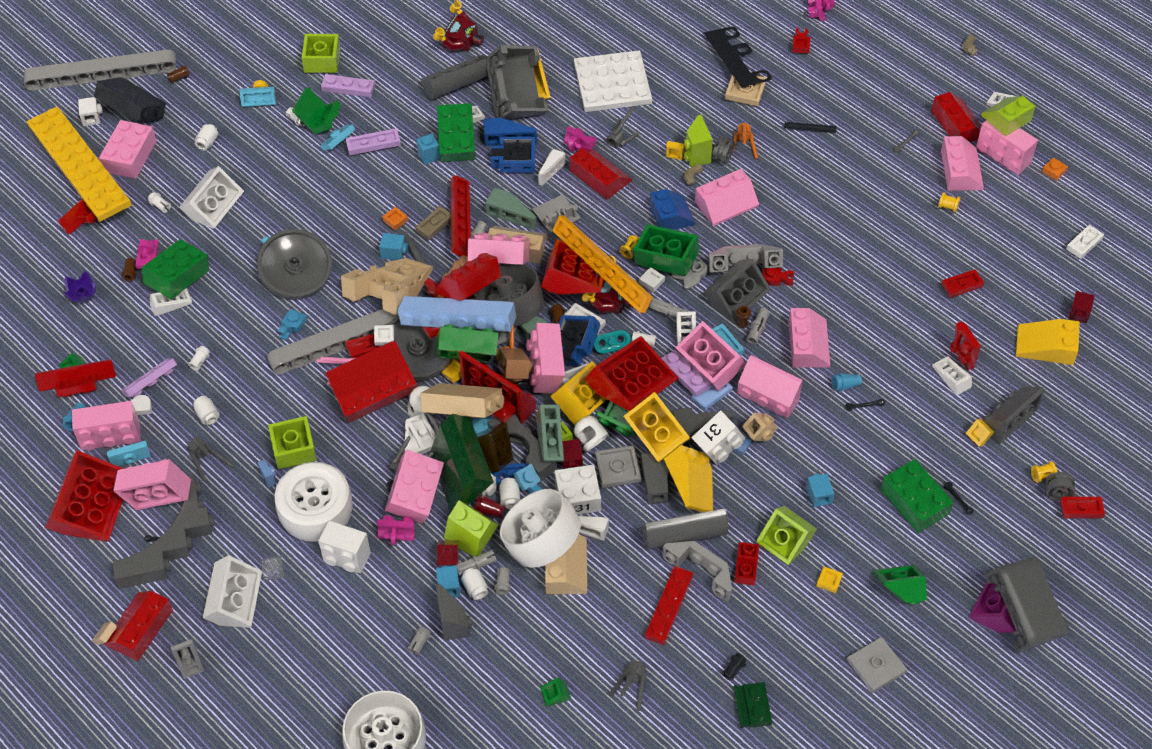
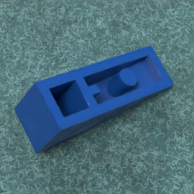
(500, 127)

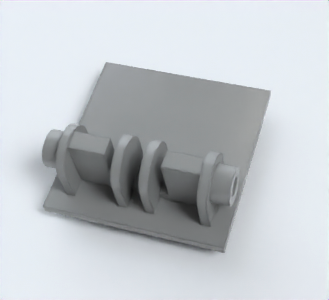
(550, 211)

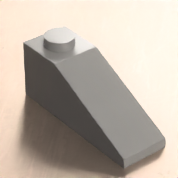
(187, 658)

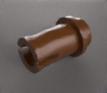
(178, 74)
(129, 270)
(557, 311)
(743, 314)

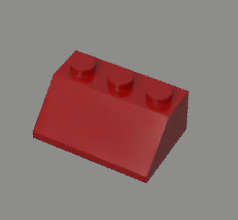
(956, 116)
(598, 172)
(470, 277)
(140, 624)

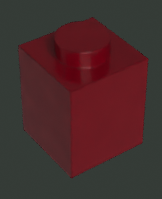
(1081, 307)
(572, 454)
(448, 552)

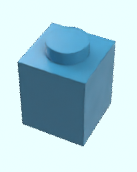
(428, 149)
(393, 246)
(820, 490)
(448, 578)

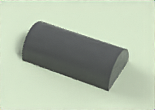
(455, 76)
(685, 528)

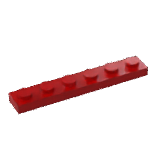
(460, 215)

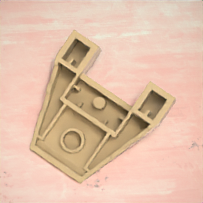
(388, 283)

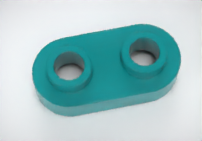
(611, 343)

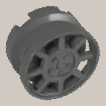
(723, 149)
(1060, 486)

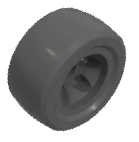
(518, 282)

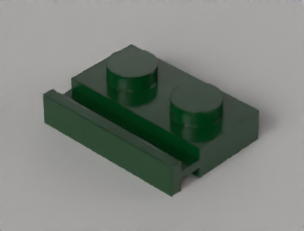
(752, 705)

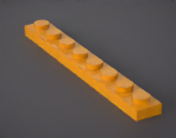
(602, 264)

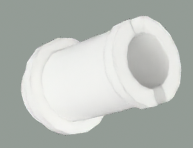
(291, 115)
(159, 202)
(650, 339)
(201, 354)

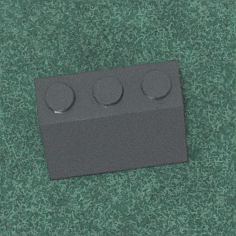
(737, 287)
(1014, 412)

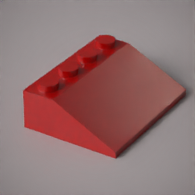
(569, 272)
(480, 375)
(631, 375)
(371, 381)
(86, 499)

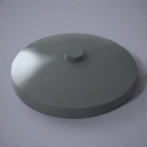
(294, 264)
(418, 350)

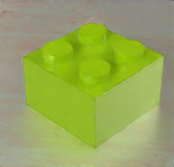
(321, 53)
(292, 442)

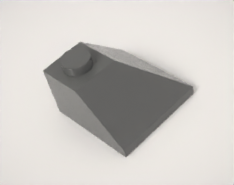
(453, 615)

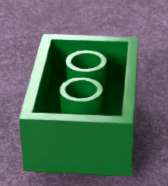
(456, 132)
(666, 250)
(175, 269)
(475, 343)
(916, 495)

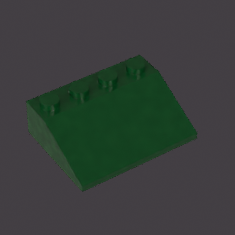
(464, 467)

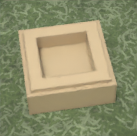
(104, 633)

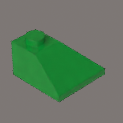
(905, 582)

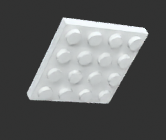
(612, 81)

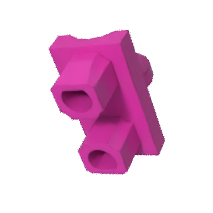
(819, 7)
(577, 139)
(146, 251)
(396, 530)

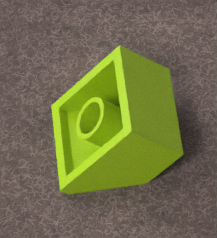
(1010, 114)
(698, 143)
(469, 528)
(786, 534)

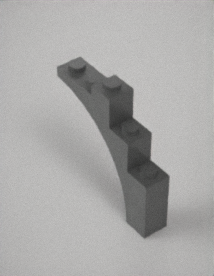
(656, 473)
(175, 543)

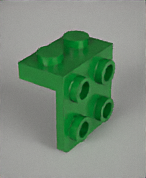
(315, 112)
(615, 417)

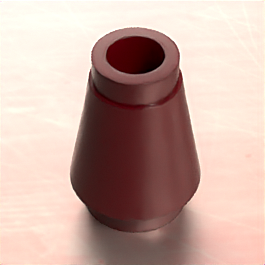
(488, 506)

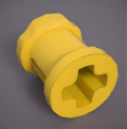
(949, 202)
(628, 247)
(1041, 472)

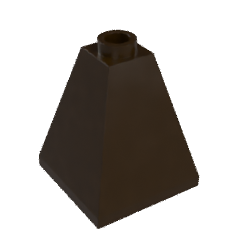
(496, 446)

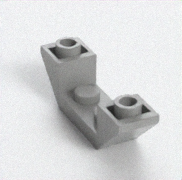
(760, 253)
(678, 552)

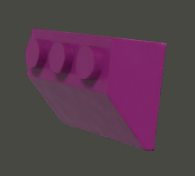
(992, 611)

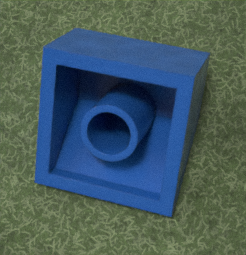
(670, 210)

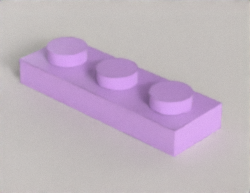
(348, 85)
(373, 141)
(687, 374)
(149, 378)

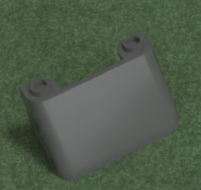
(514, 82)
(1029, 603)

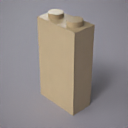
(461, 400)

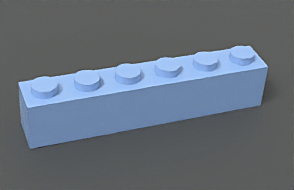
(470, 313)

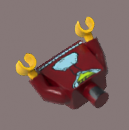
(460, 32)
(608, 299)

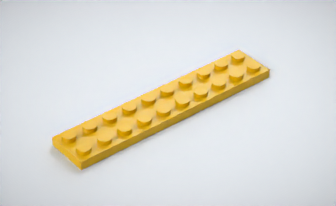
(79, 164)

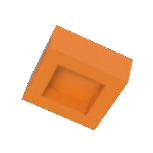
(1055, 169)
(395, 218)

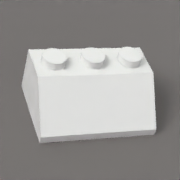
(211, 198)
(232, 593)

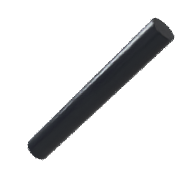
(810, 127)

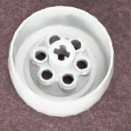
(319, 508)
(529, 530)
(378, 712)

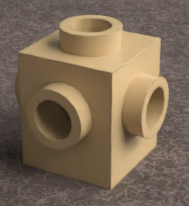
(760, 427)

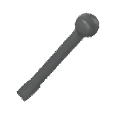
(897, 149)

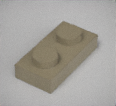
(434, 223)

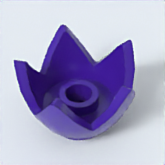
(81, 289)

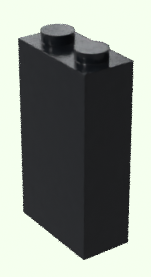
(129, 100)

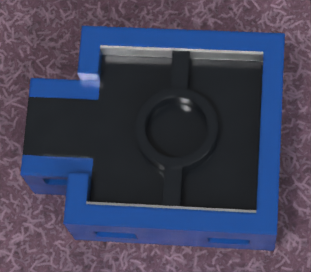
(514, 155)
(577, 337)

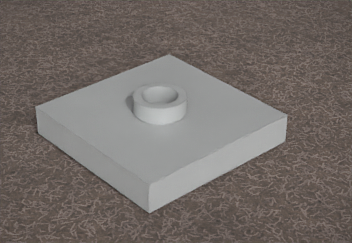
(618, 466)
(877, 665)

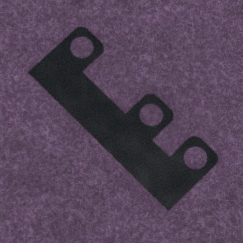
(731, 58)

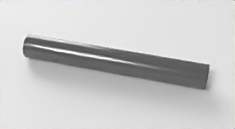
(415, 252)

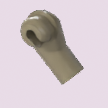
(968, 45)
(691, 172)

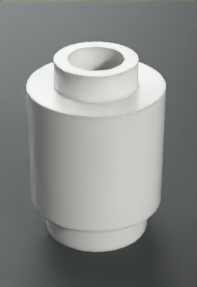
(206, 137)
(206, 410)
(509, 492)
(474, 584)

